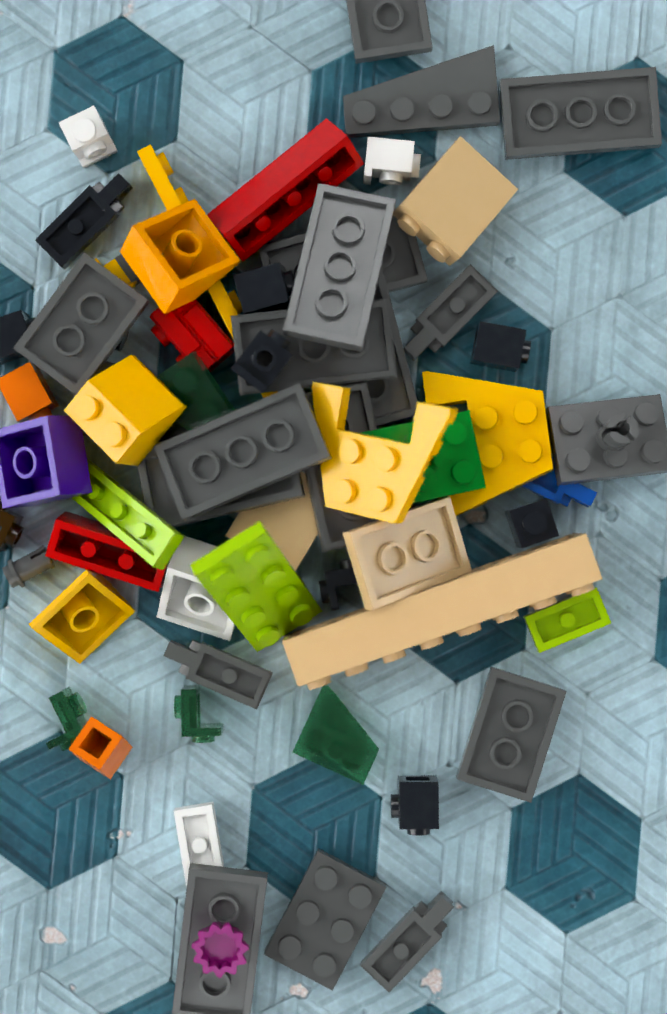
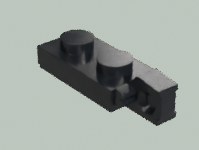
(84, 220)

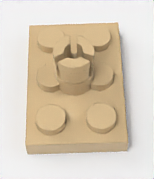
(407, 556)

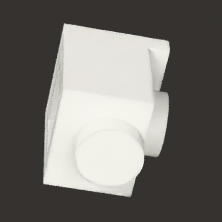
(88, 136)
(390, 161)

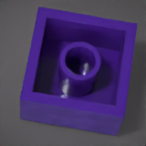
(42, 462)

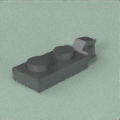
(450, 312)
(220, 671)
(407, 942)

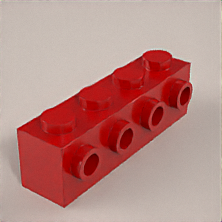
(285, 189)

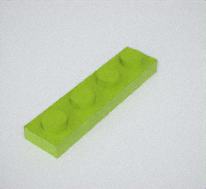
(129, 519)

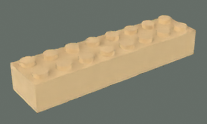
(453, 606)

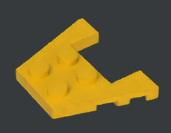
(507, 428)
(371, 472)

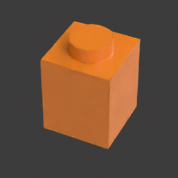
(27, 393)
(100, 747)

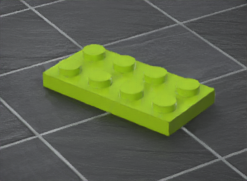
(256, 587)

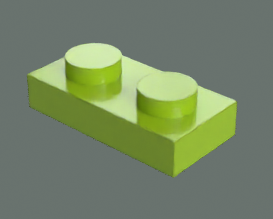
(566, 620)

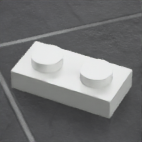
(198, 836)

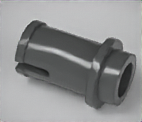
(27, 567)

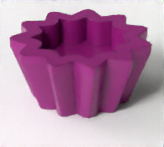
(220, 948)

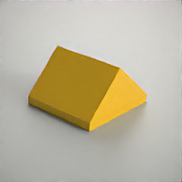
(83, 615)

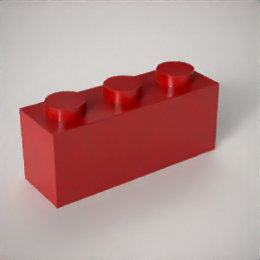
(95, 548)

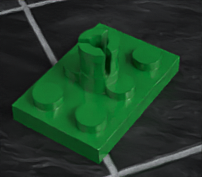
(456, 465)

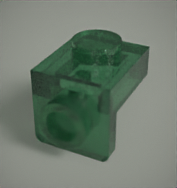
(188, 710)
(70, 712)

